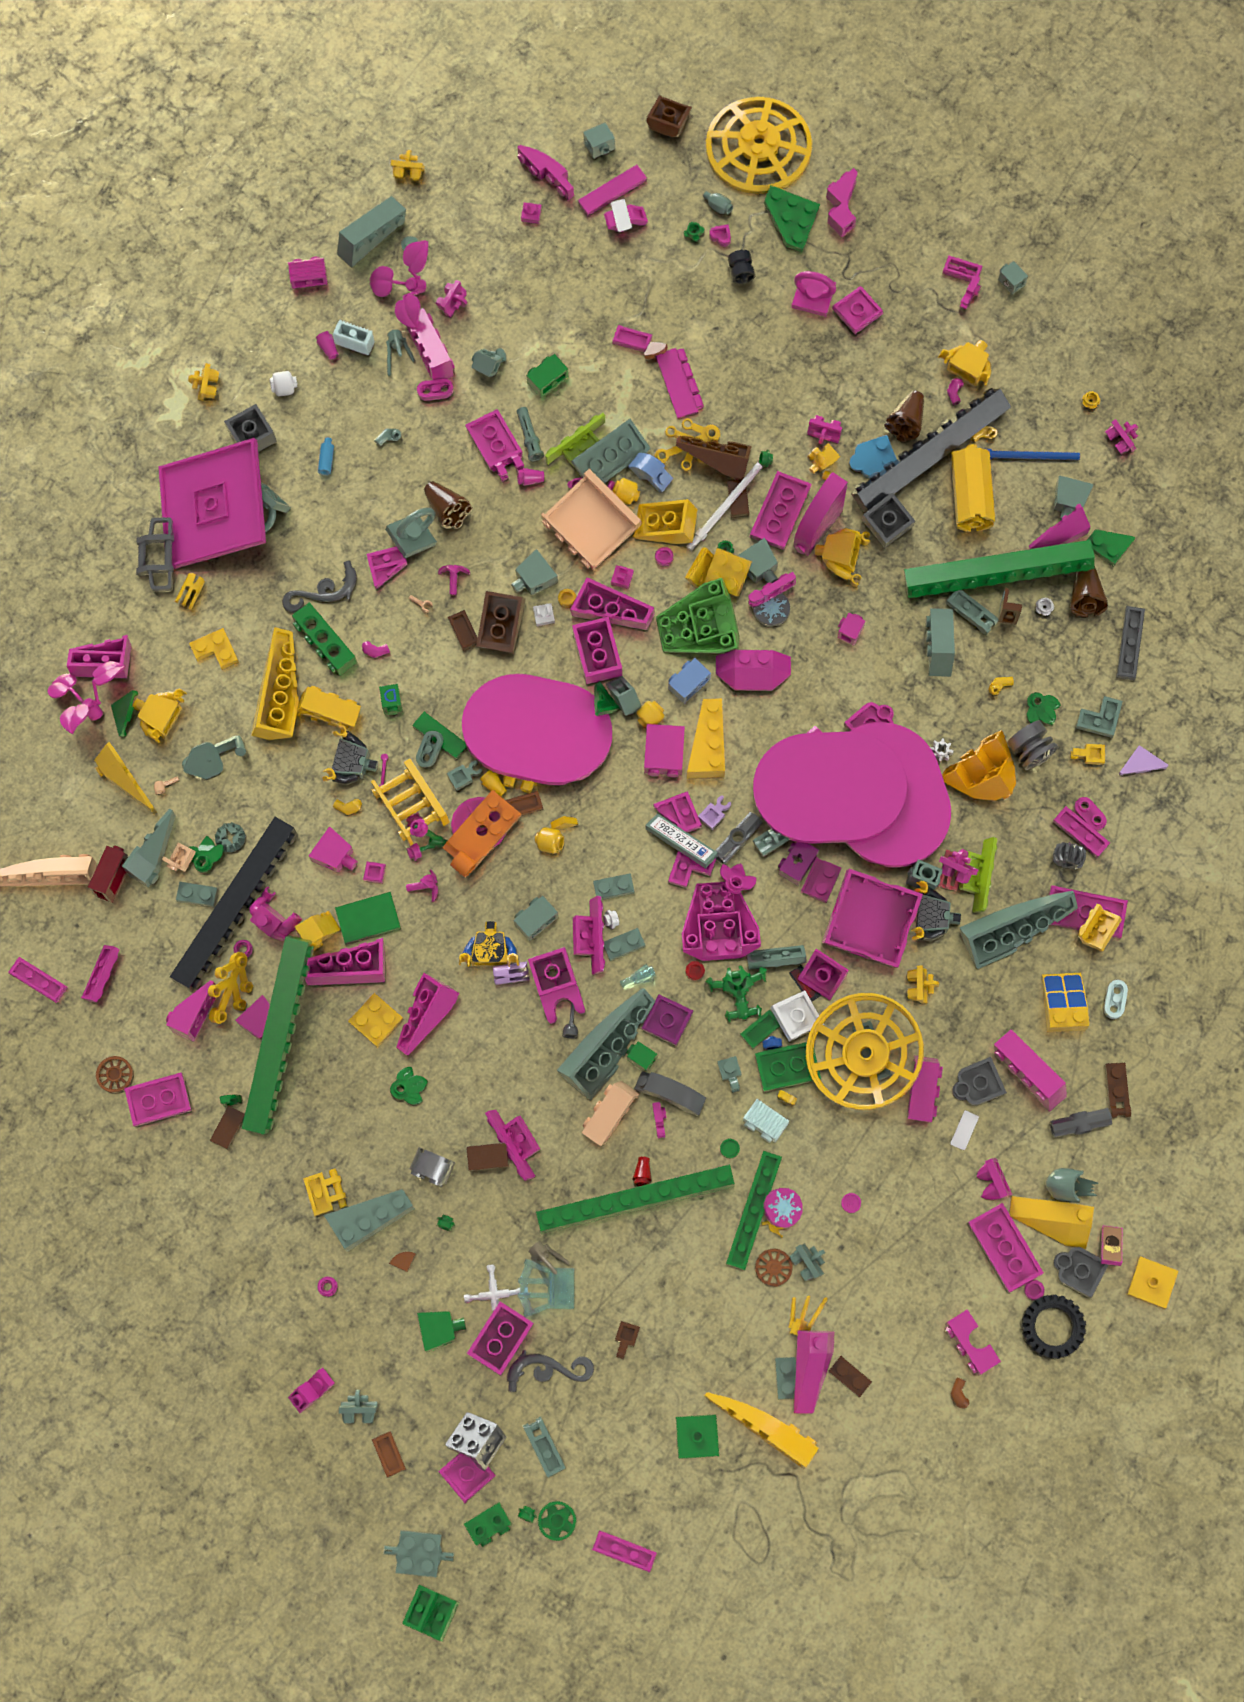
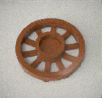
(114, 1074)
(773, 1267)

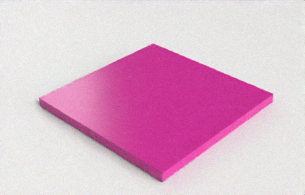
(213, 503)

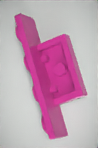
(588, 935)
(518, 1141)

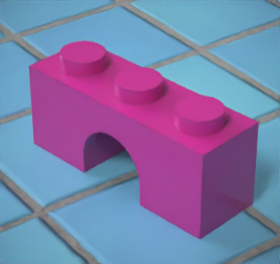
(979, 1359)

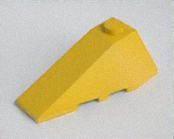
(117, 773)
(1062, 1221)

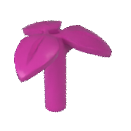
(453, 569)
(428, 881)

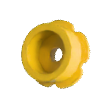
(1094, 397)

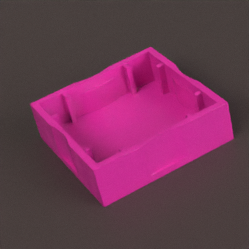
(872, 918)

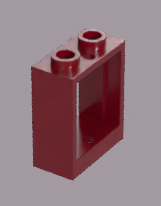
(109, 874)

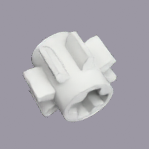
(941, 746)

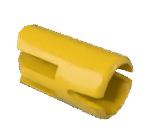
(192, 588)

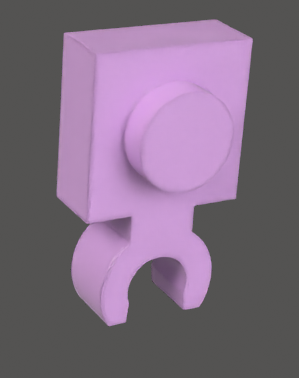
(712, 815)

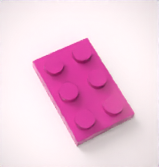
(158, 1099)

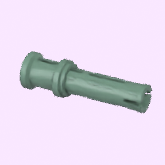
(531, 441)

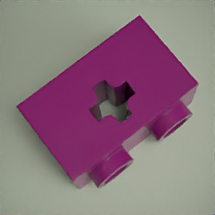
(796, 872)

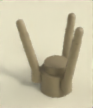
(540, 1254)

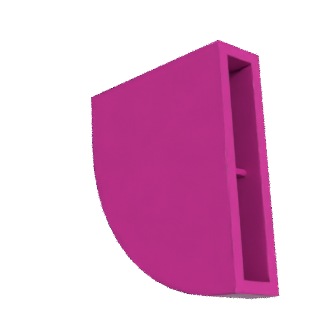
(821, 514)

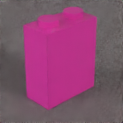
(664, 750)

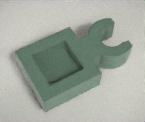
(462, 776)

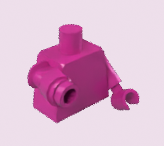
(270, 920)

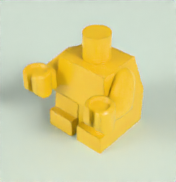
(823, 459)

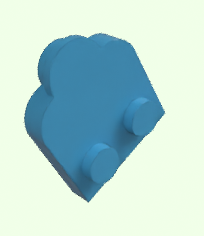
(872, 456)

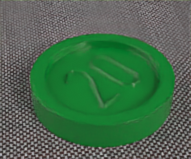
(729, 1148)

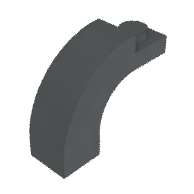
(670, 1091)

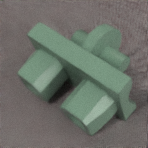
(769, 841)
(803, 1254)
(358, 1404)

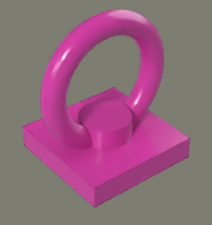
(813, 292)

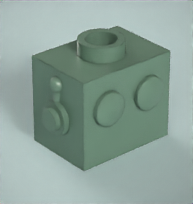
(599, 140)
(924, 872)

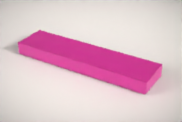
(612, 190)

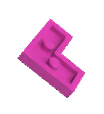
(683, 868)

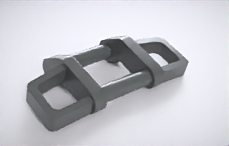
(142, 541)

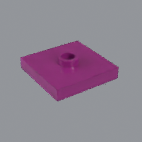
(667, 1020)

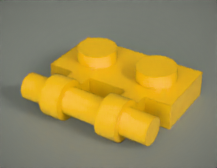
(319, 1195)

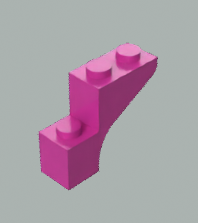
(839, 195)

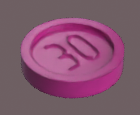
(851, 1203)

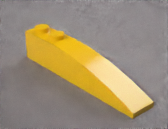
(278, 690)
(773, 1431)

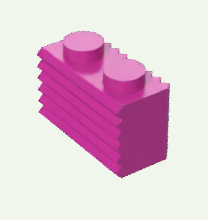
(307, 272)

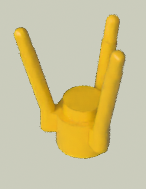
(800, 1324)

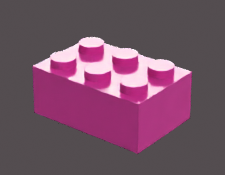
(597, 650)
(500, 1338)

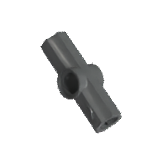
(745, 830)
(1080, 1122)

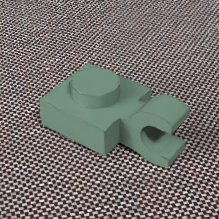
(730, 1071)

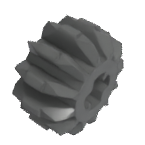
(1069, 855)

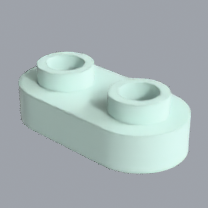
(1115, 1000)

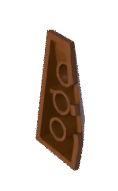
(726, 458)

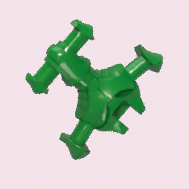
(738, 984)

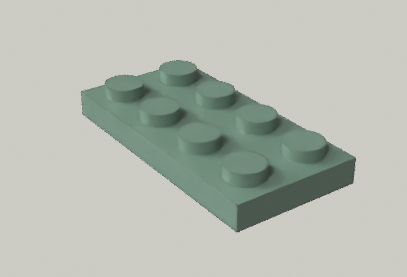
(612, 452)

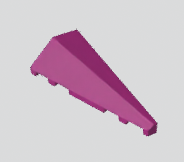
(1066, 531)

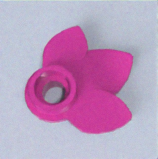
(736, 878)

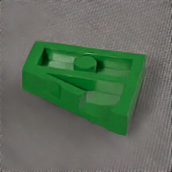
(1110, 545)

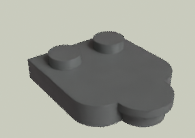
(979, 1083)
(1080, 1270)

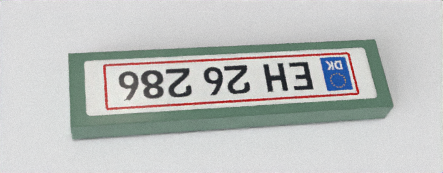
(681, 840)

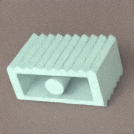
(353, 337)
(765, 1121)

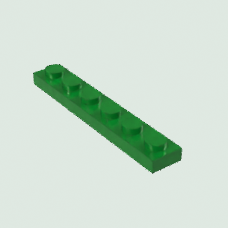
(753, 1210)

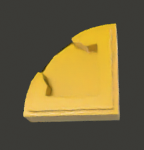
(564, 822)

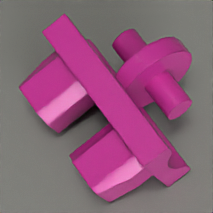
(454, 298)
(823, 430)
(1116, 430)
(958, 863)

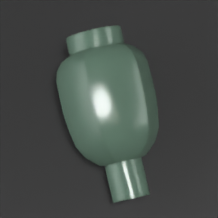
(719, 202)

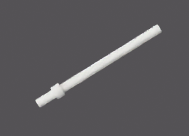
(702, 532)

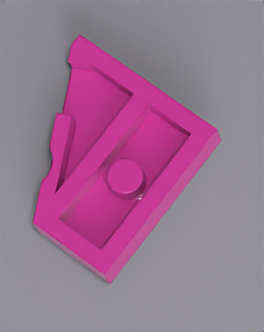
(385, 564)
(679, 811)

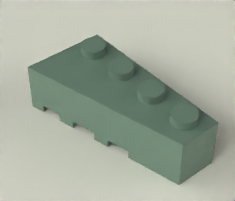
(369, 230)

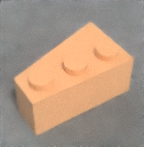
(609, 1112)

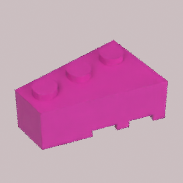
(85, 659)
(925, 1090)

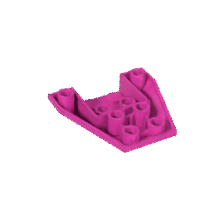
(719, 924)

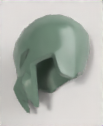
(1063, 1184)

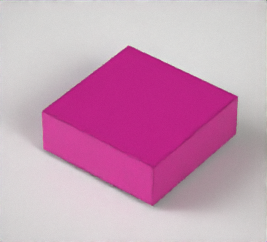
(374, 872)

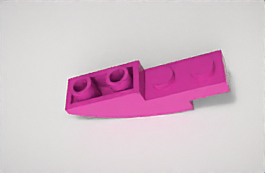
(545, 166)

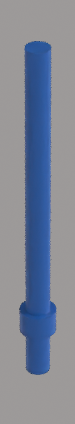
(1034, 455)

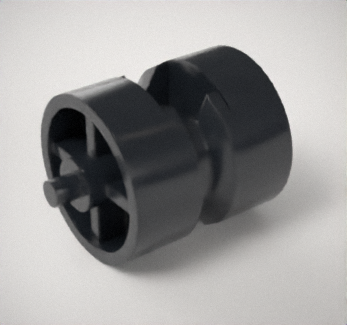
(741, 270)

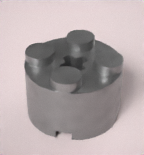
(432, 1166)

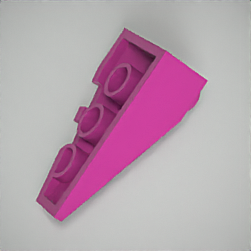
(430, 1006)
(812, 1363)

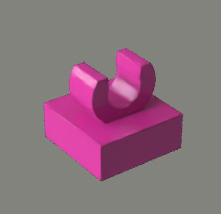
(531, 213)
(622, 577)

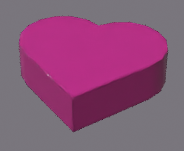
(721, 235)

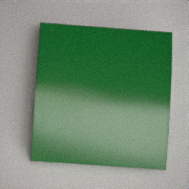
(430, 1613)

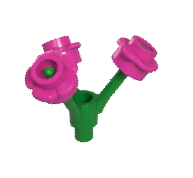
(419, 829)

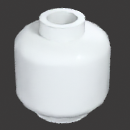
(283, 383)

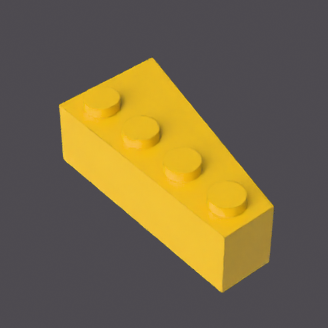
(707, 753)

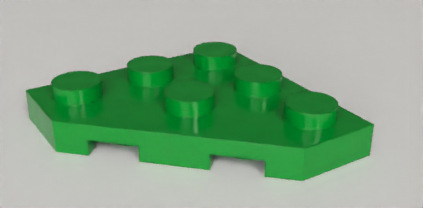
(791, 216)

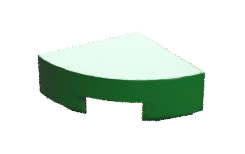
(230, 1100)

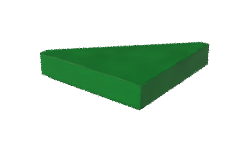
(603, 701)
(122, 711)

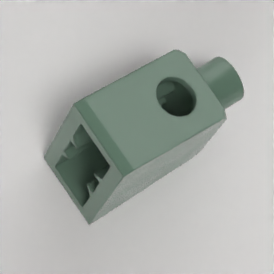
(1070, 493)
(762, 563)
(534, 574)

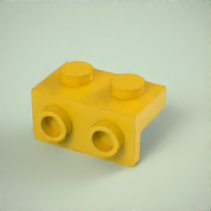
(1099, 928)

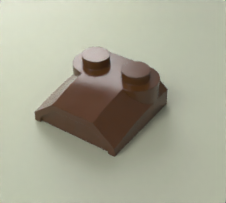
(668, 116)

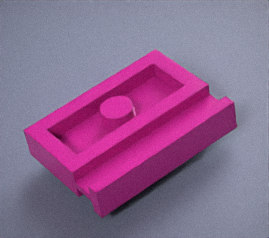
(821, 880)

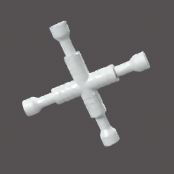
(494, 1294)

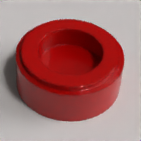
(695, 971)

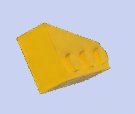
(328, 708)

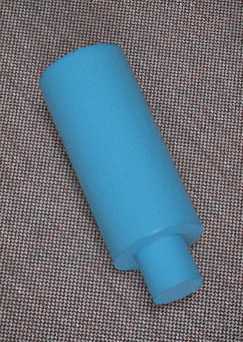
(326, 457)

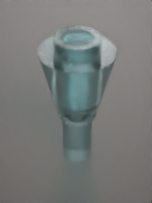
(642, 975)

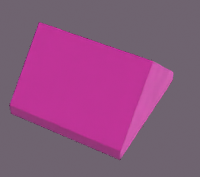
(823, 974)

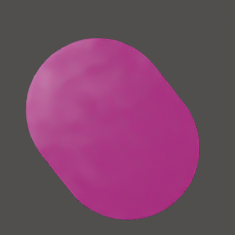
(536, 729)
(829, 787)
(927, 805)

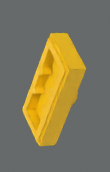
(700, 567)

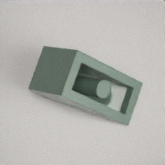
(624, 695)

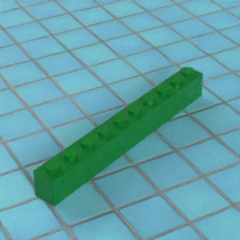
(999, 569)
(277, 1034)
(635, 1199)

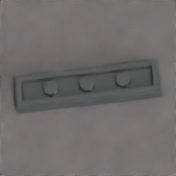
(1130, 643)

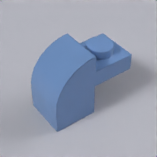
(650, 468)

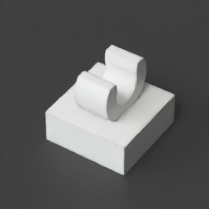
(544, 614)

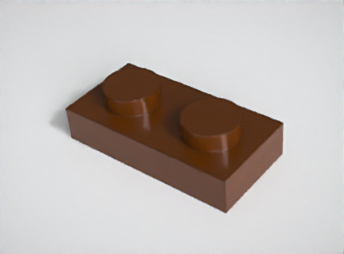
(850, 1376)

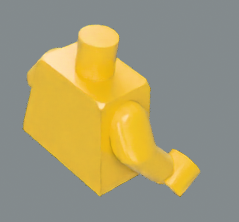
(968, 362)
(842, 551)
(159, 712)

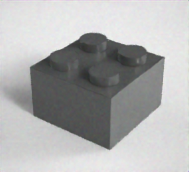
(251, 425)
(888, 520)

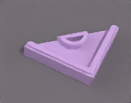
(1141, 762)

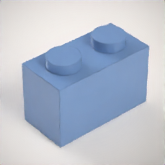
(689, 680)

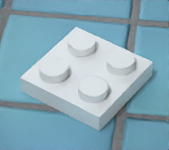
(795, 1015)

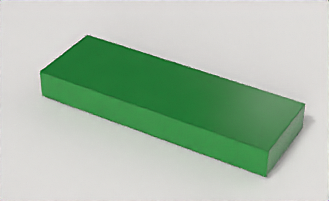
(451, 743)

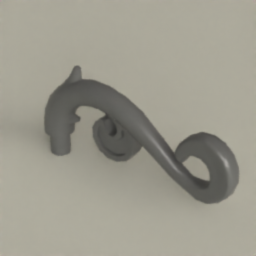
(326, 583)
(523, 1360)

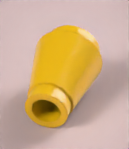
(492, 782)

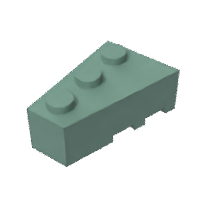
(941, 642)

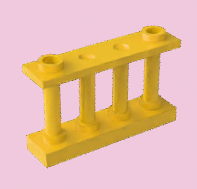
(419, 786)

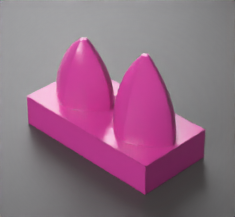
(999, 1187)

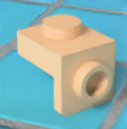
(180, 858)

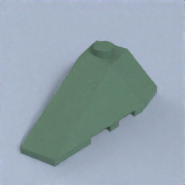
(146, 860)

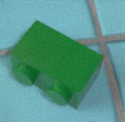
(547, 375)

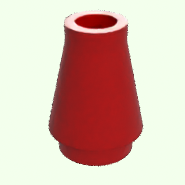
(642, 1173)

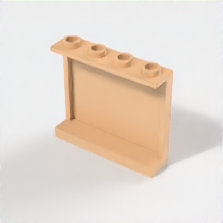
(591, 520)

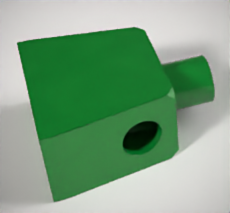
(439, 1329)

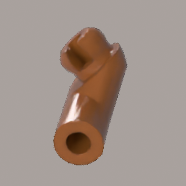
(958, 1395)

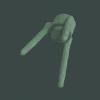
(396, 341)

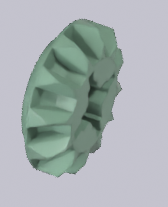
(238, 839)

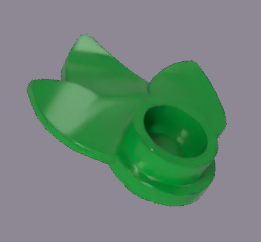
(1044, 711)
(206, 852)
(411, 1086)

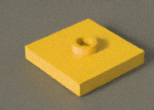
(1152, 1282)

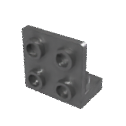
(477, 1439)

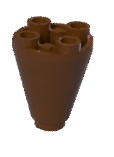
(907, 417)
(448, 505)

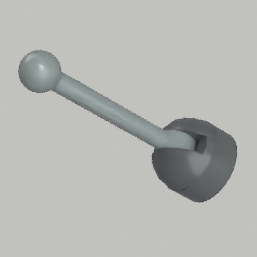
(570, 1030)

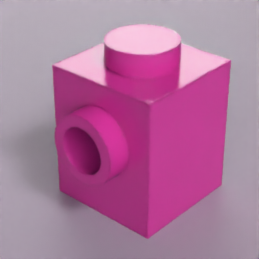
(851, 628)

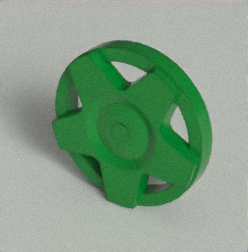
(557, 1521)

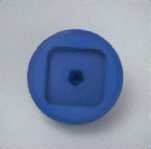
(772, 1043)

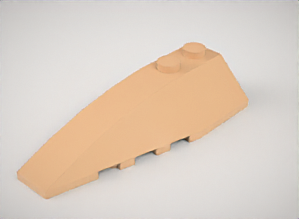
(50, 871)

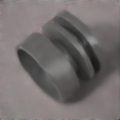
(1032, 745)

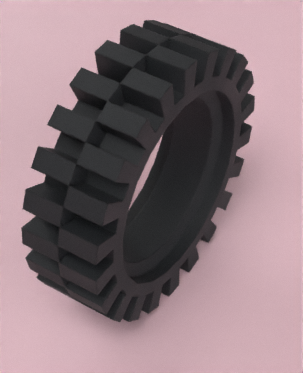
(1072, 1312)

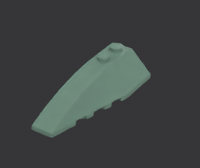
(1008, 928)
(600, 1051)

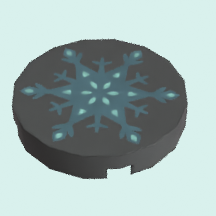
(773, 611)

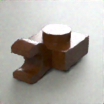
(626, 1336)

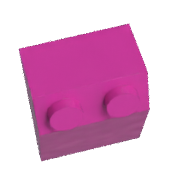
(191, 1013)

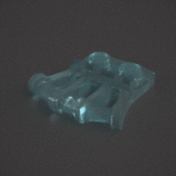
(560, 1288)

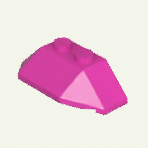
(753, 669)

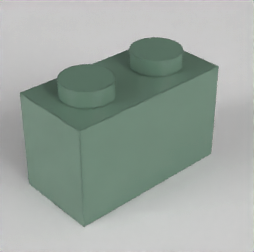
(535, 917)

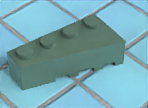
(367, 1218)

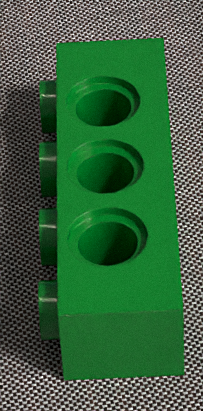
(309, 615)

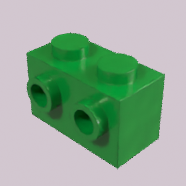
(488, 1524)

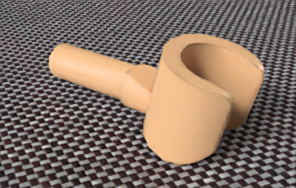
(421, 603)
(159, 786)

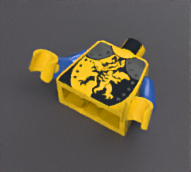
(489, 948)

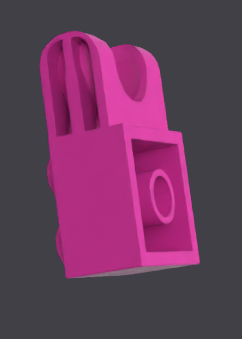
(556, 988)

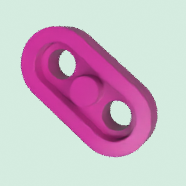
(434, 388)
(1090, 813)

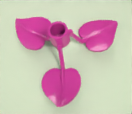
(381, 282)
(74, 716)

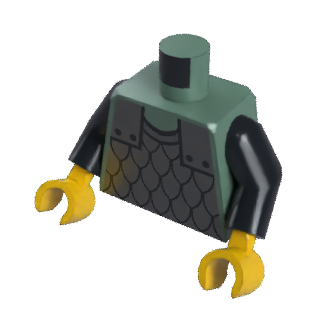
(350, 759)
(933, 915)

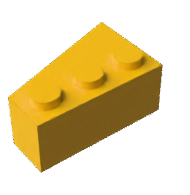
(318, 928)

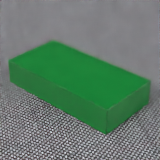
(760, 1029)

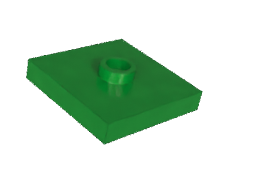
(697, 1436)

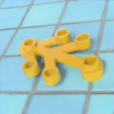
(695, 427)
(237, 965)

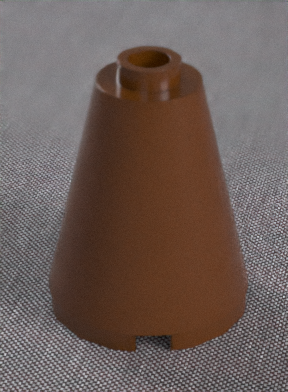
(1088, 594)

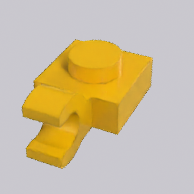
(1091, 753)

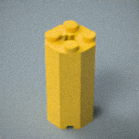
(973, 488)

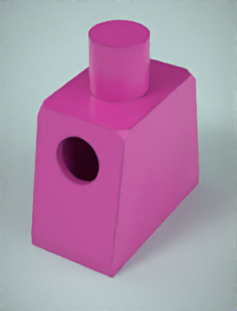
(333, 852)
(255, 1017)

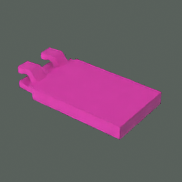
(495, 443)

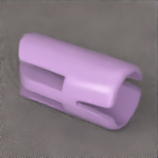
(514, 973)

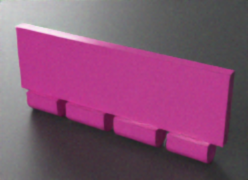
(677, 383)

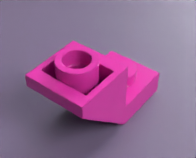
(636, 214)
(311, 1390)

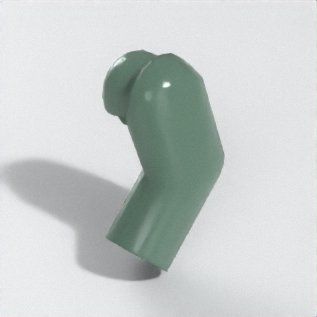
(388, 435)

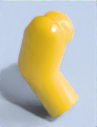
(998, 683)

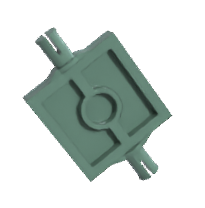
(418, 1553)

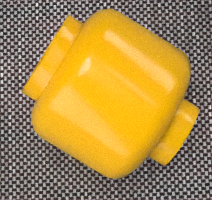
(626, 491)
(650, 713)
(549, 840)

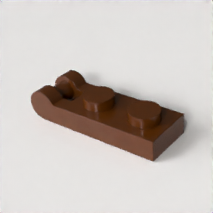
(1117, 1089)

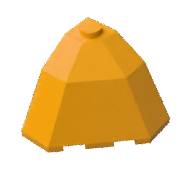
(985, 772)

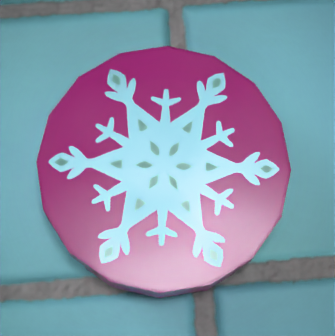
(783, 1207)

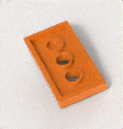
(470, 848)

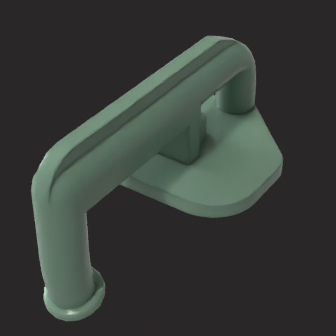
(205, 759)

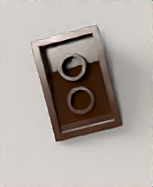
(500, 621)

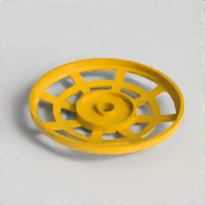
(755, 151)
(856, 1043)

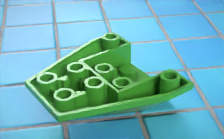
(700, 622)

